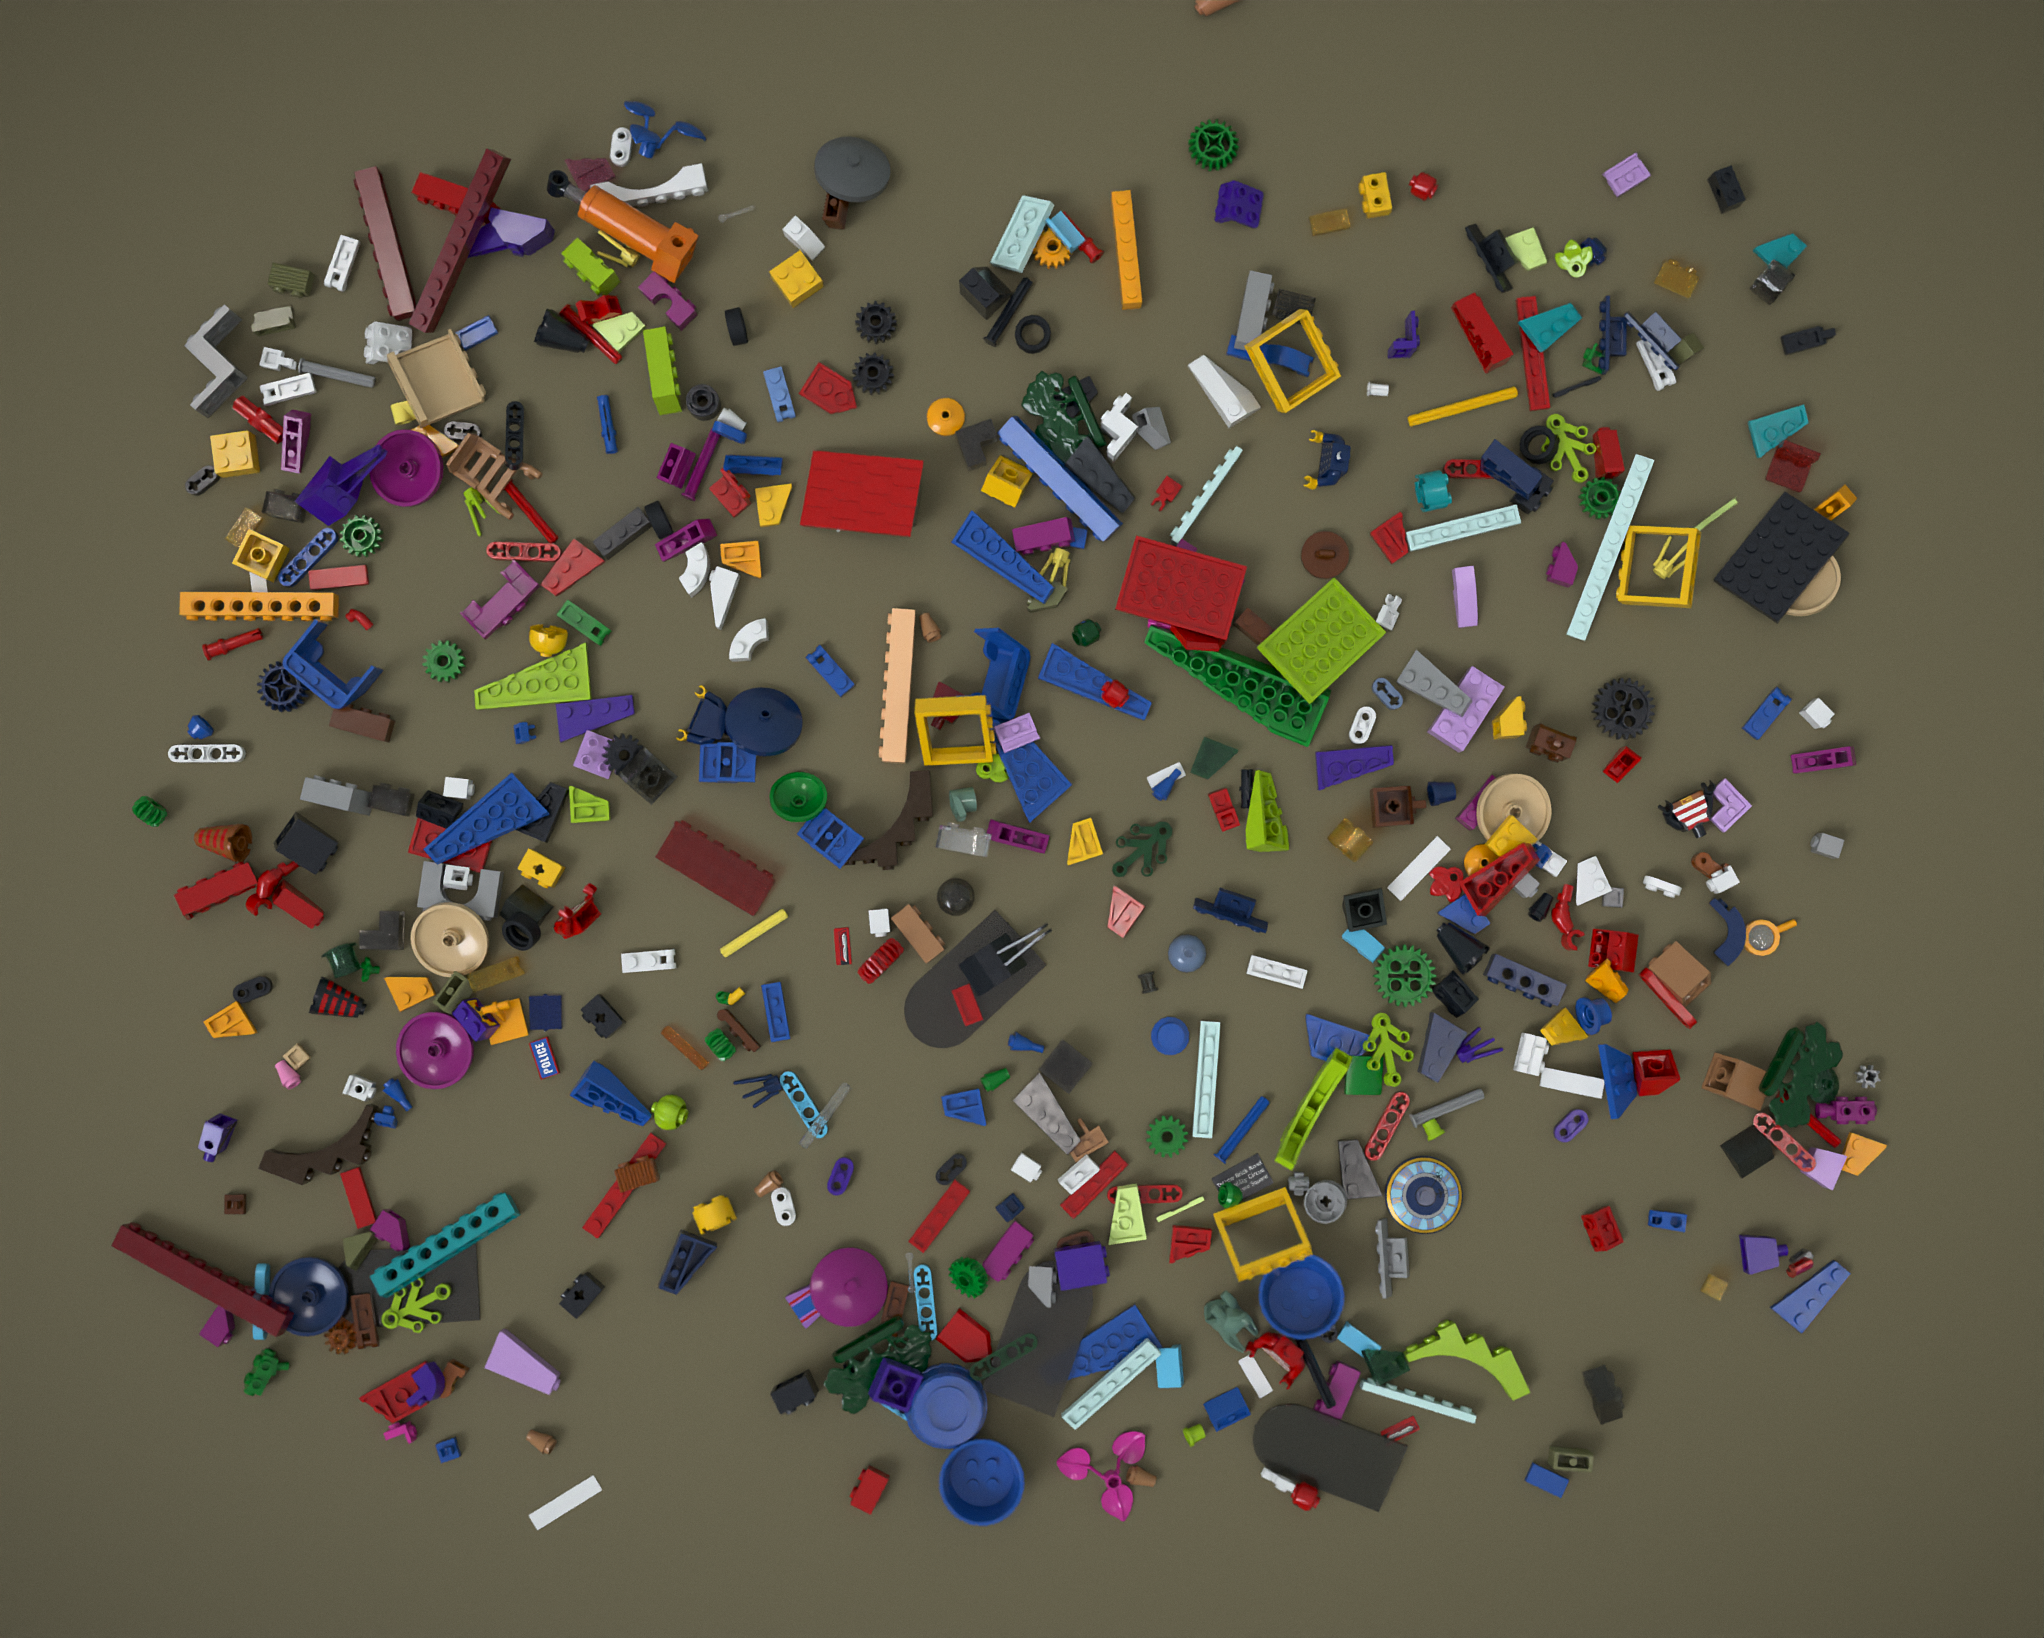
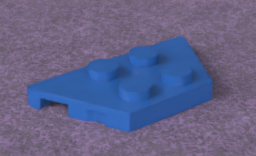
(1326, 1036)
(1618, 1079)

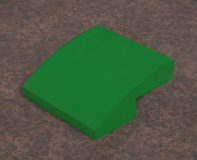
(1360, 1079)

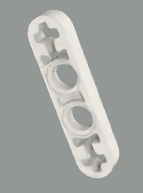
(206, 753)

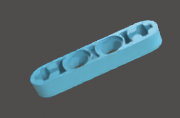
(800, 1106)
(262, 1286)
(925, 1302)

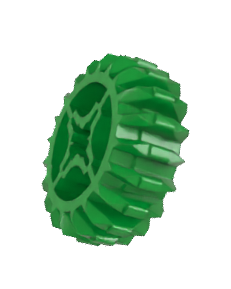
(1223, 156)

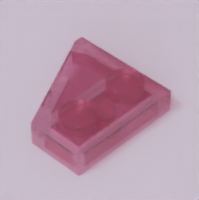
(590, 172)

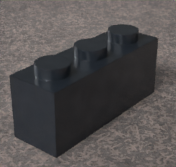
(622, 533)

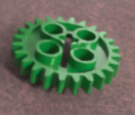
(1404, 958)

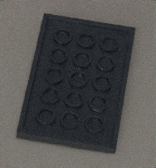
(1781, 557)

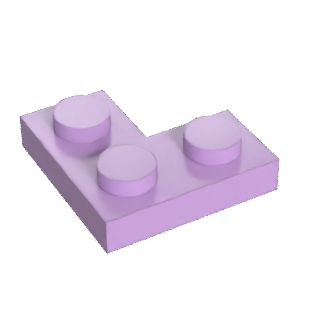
(1733, 805)

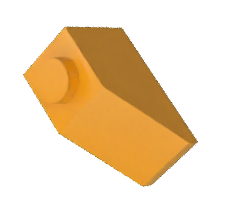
(1836, 503)

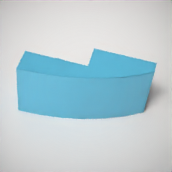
(1364, 943)

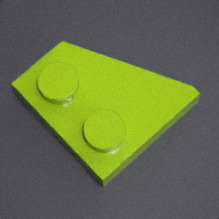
(587, 807)

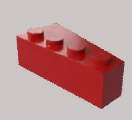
(442, 194)
(1482, 333)
(1498, 878)
(215, 890)

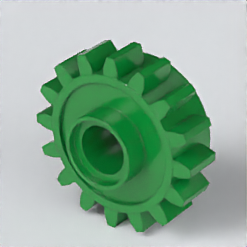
(1590, 499)
(370, 540)
(434, 658)
(1159, 1128)
(968, 1276)

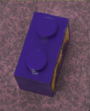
(473, 1021)

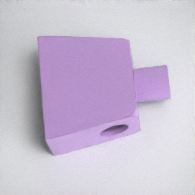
(1827, 1166)

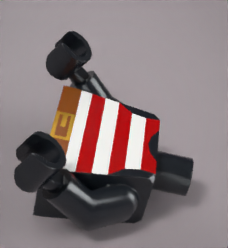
(1690, 810)

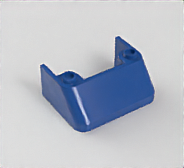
(304, 666)
(1005, 673)

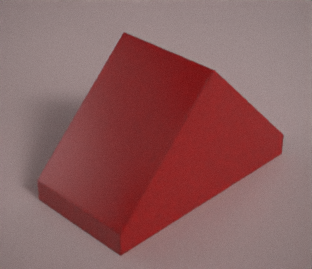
(1621, 763)

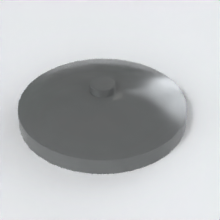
(852, 169)

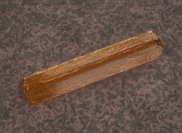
(684, 1047)

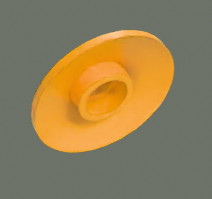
(949, 425)
(1474, 857)

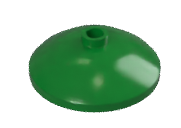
(795, 789)

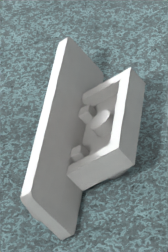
(1393, 1258)

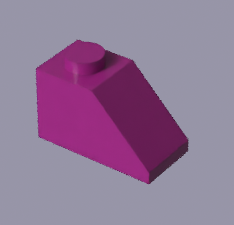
(219, 1327)

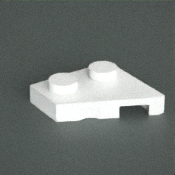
(1590, 881)

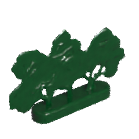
(1058, 429)
(1819, 1058)
(857, 1384)

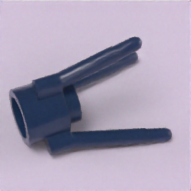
(771, 1085)

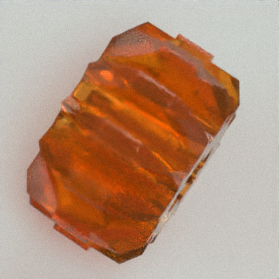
(344, 1344)

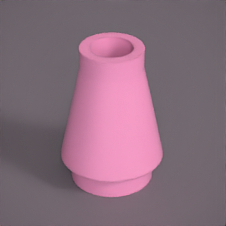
(287, 1075)

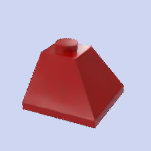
(1654, 1071)

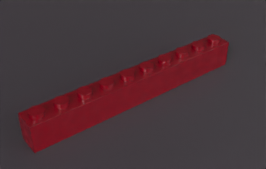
(460, 240)
(203, 1279)

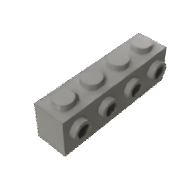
(1253, 308)

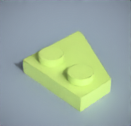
(620, 330)

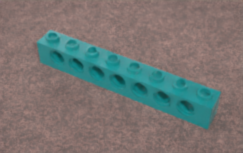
(382, 1277)

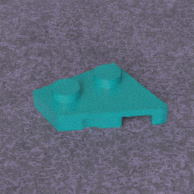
(1782, 250)

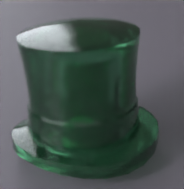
(342, 960)

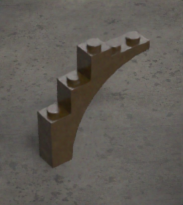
(903, 830)
(300, 1167)

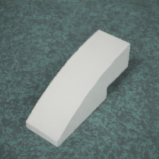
(1572, 1082)

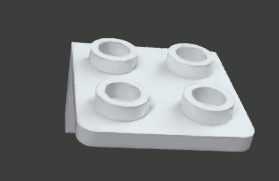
(384, 339)

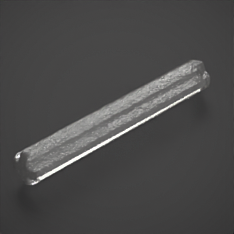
(825, 1115)

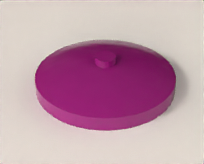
(410, 469)
(434, 1050)
(848, 1287)

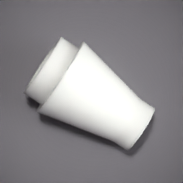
(730, 418)

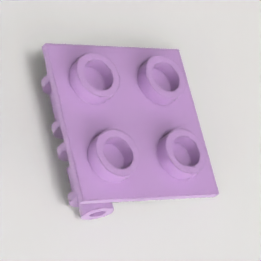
(590, 754)

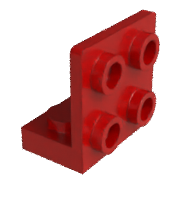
(731, 496)

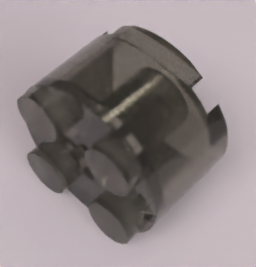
(1772, 282)

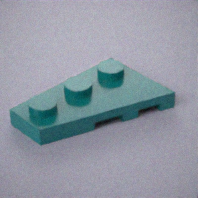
(1550, 325)
(1774, 428)

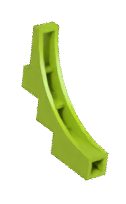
(1311, 1106)
(1450, 1343)

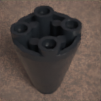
(560, 334)

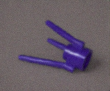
(1465, 1052)

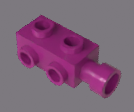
(1853, 1108)

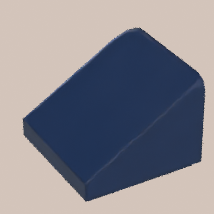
(1010, 1207)

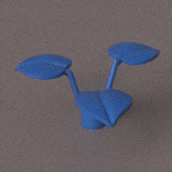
(649, 139)

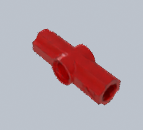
(259, 419)

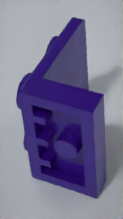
(1406, 346)

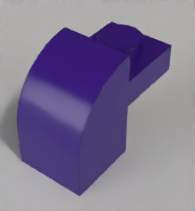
(431, 1384)

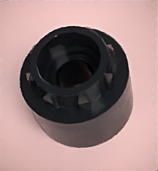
(701, 392)

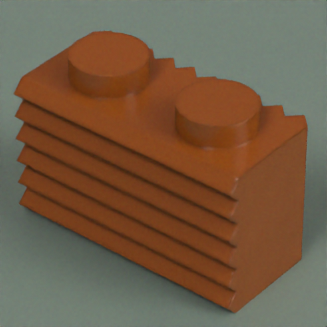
(636, 1174)

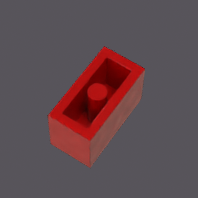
(869, 1489)

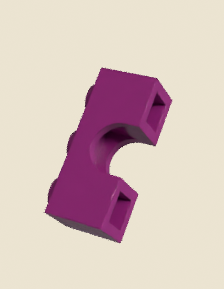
(656, 288)

